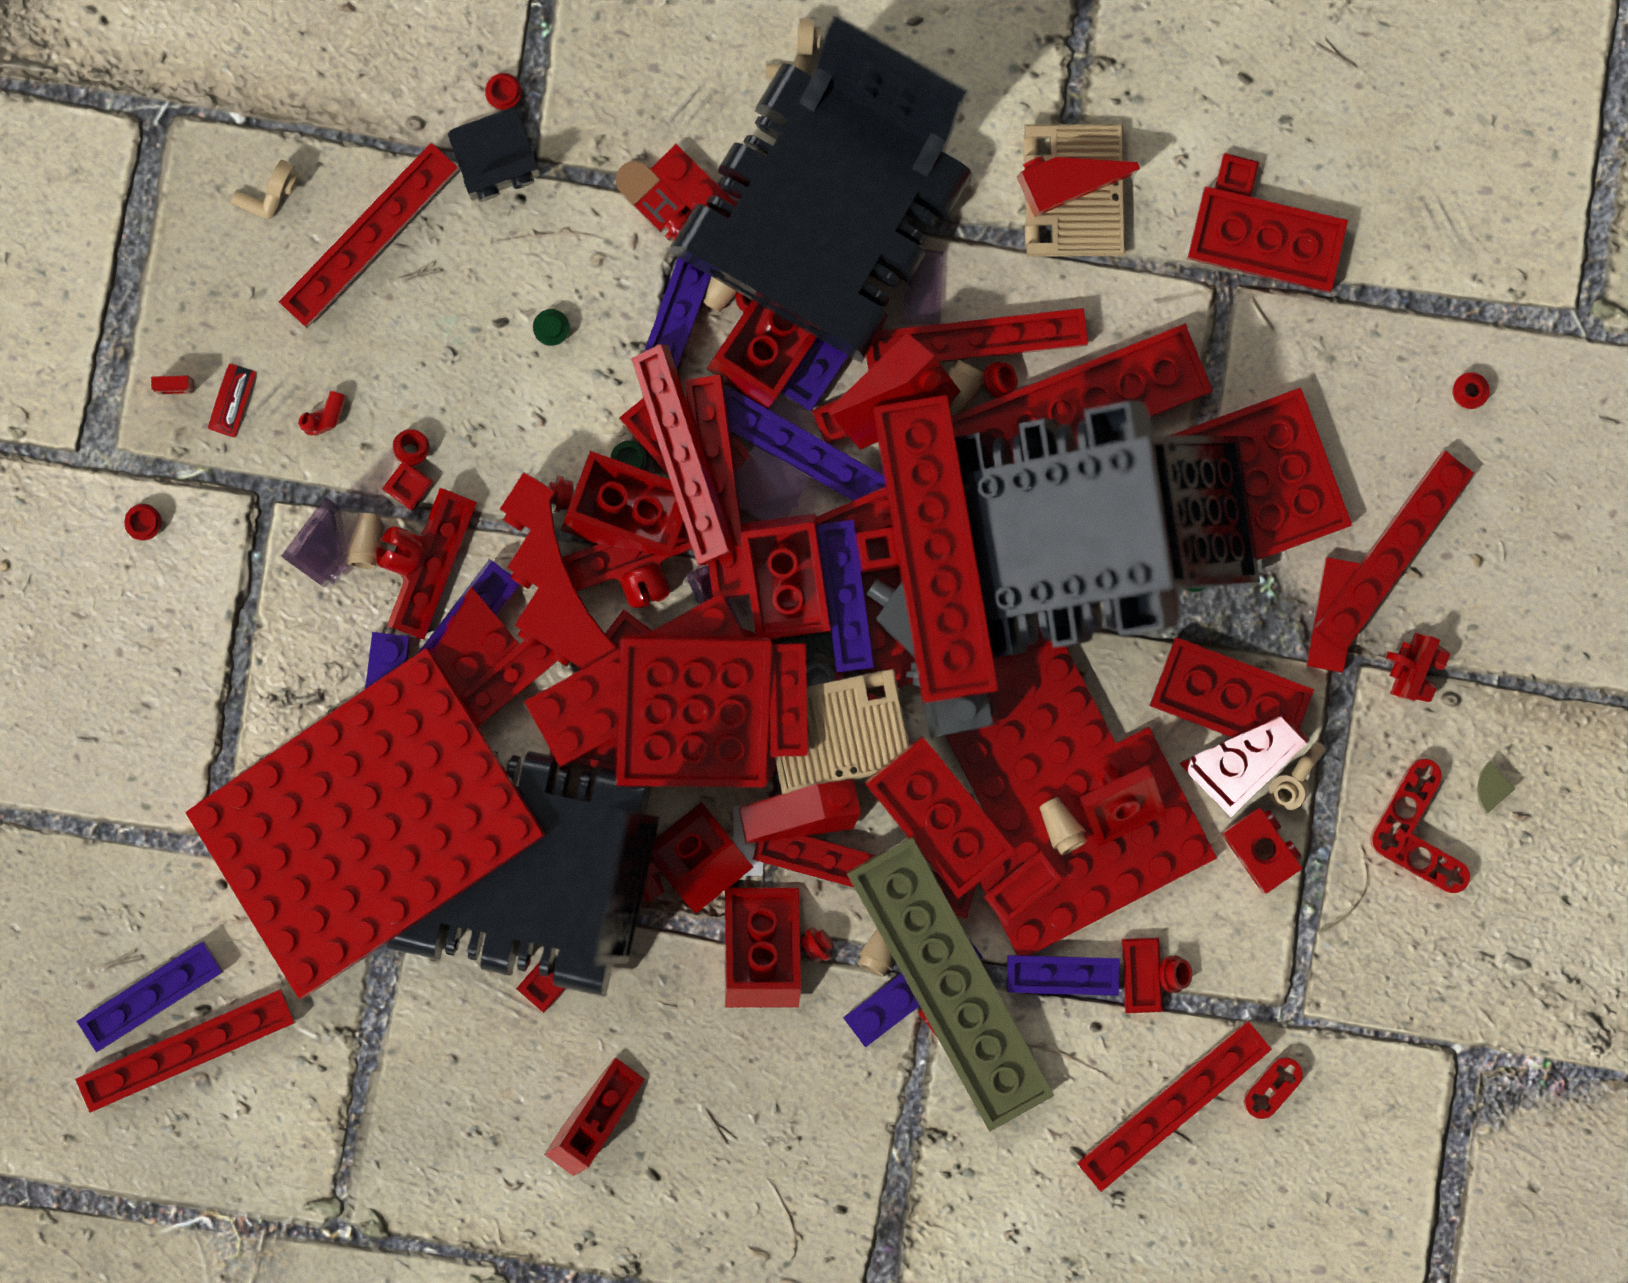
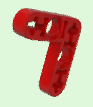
(1407, 841)

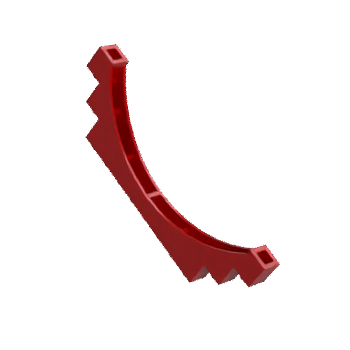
(556, 610)

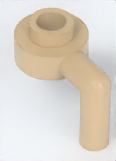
(807, 39)
(281, 181)
(1295, 780)

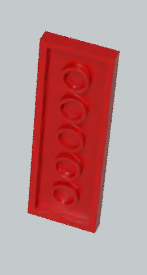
(584, 706)

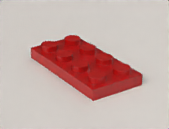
(1267, 239)
(1224, 691)
(940, 817)

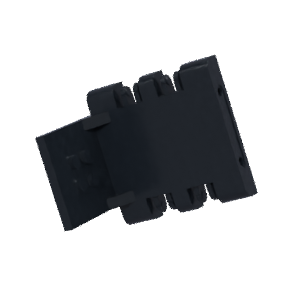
(833, 191)
(1101, 524)
(565, 892)

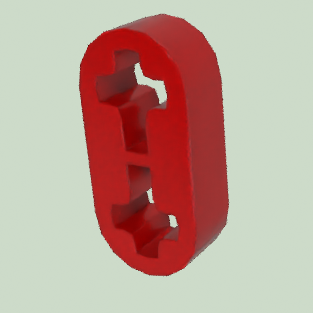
(1265, 1082)

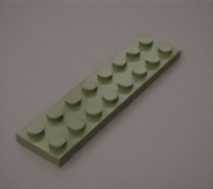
(950, 983)

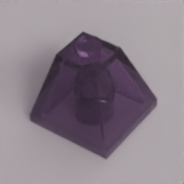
(320, 545)

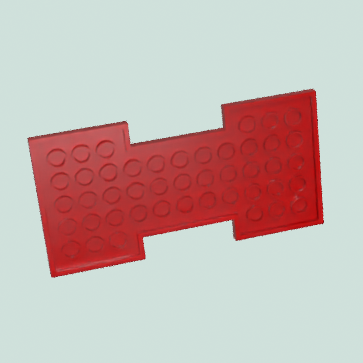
(1049, 749)

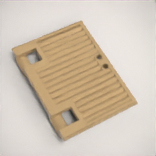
(1093, 222)
(847, 732)

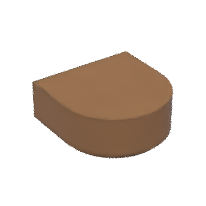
(635, 181)

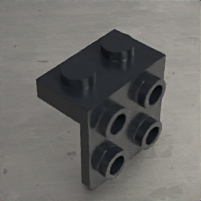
(494, 155)

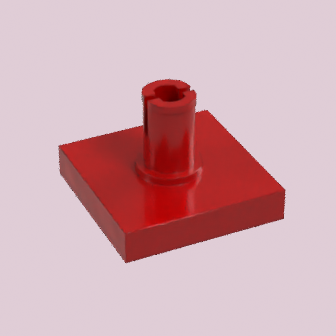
(1121, 803)

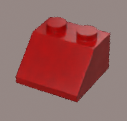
(699, 858)

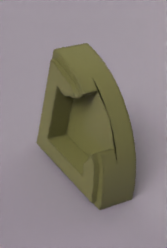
(1492, 787)

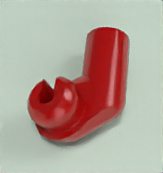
(326, 418)

